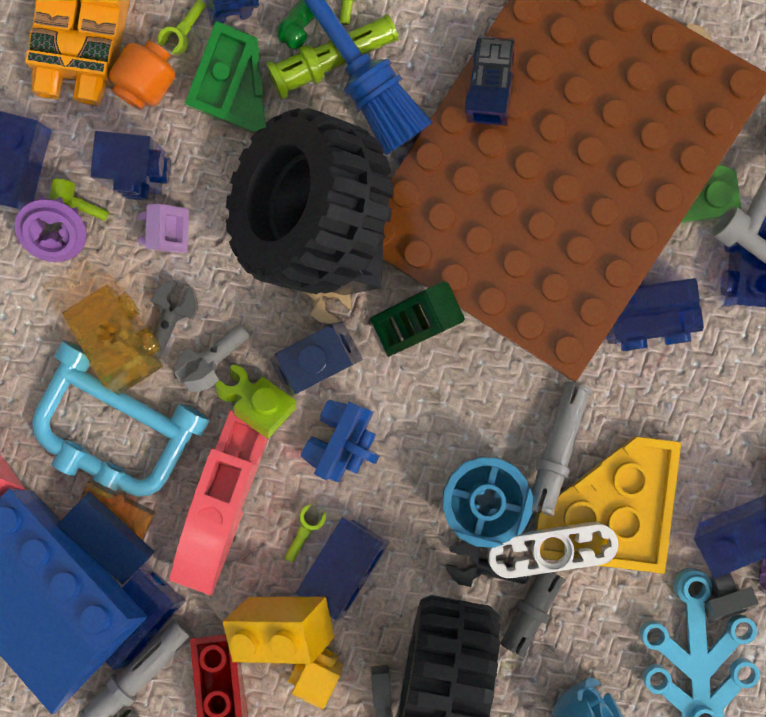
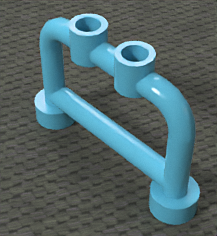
(72, 457)

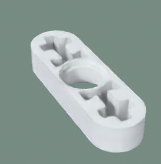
(566, 562)

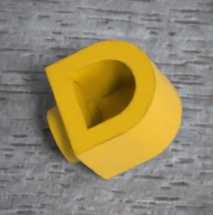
(316, 680)

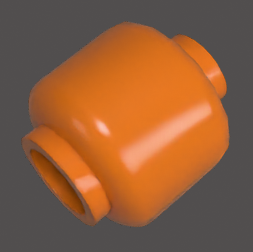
(142, 74)

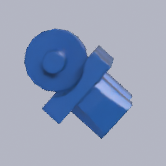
(348, 444)

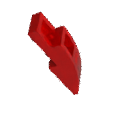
(217, 679)

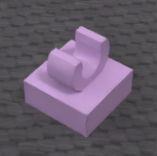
(165, 228)

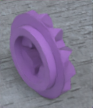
(52, 245)

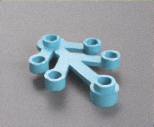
(700, 662)

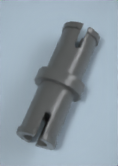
(532, 612)

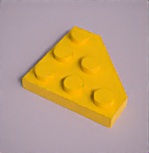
(629, 494)

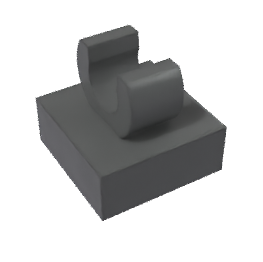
(728, 600)

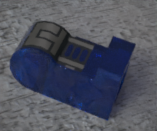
(491, 81)

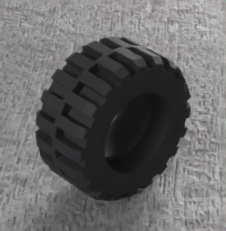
(309, 202)
(451, 660)

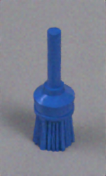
(373, 86)

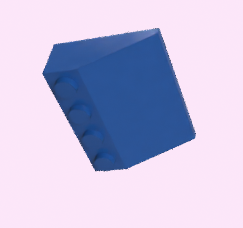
(56, 603)

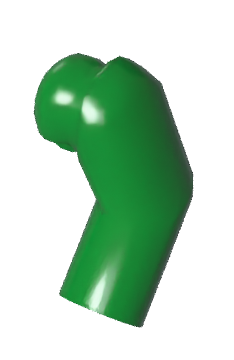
(292, 26)

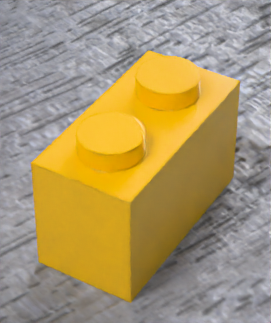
(279, 630)

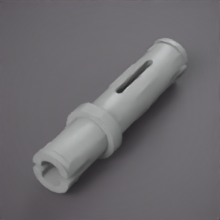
(554, 463)
(122, 688)

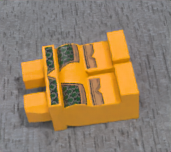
(75, 43)

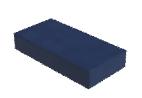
(105, 538)

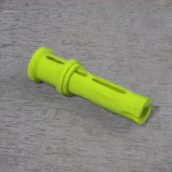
(312, 63)

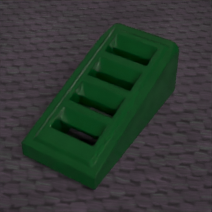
(438, 307)

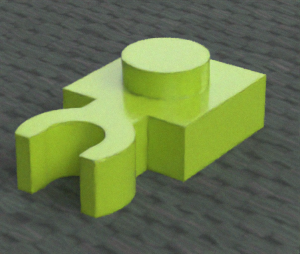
(258, 404)

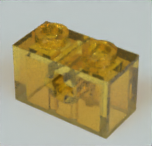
(95, 324)

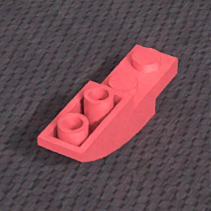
(217, 506)

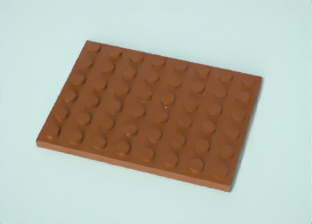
(585, 186)

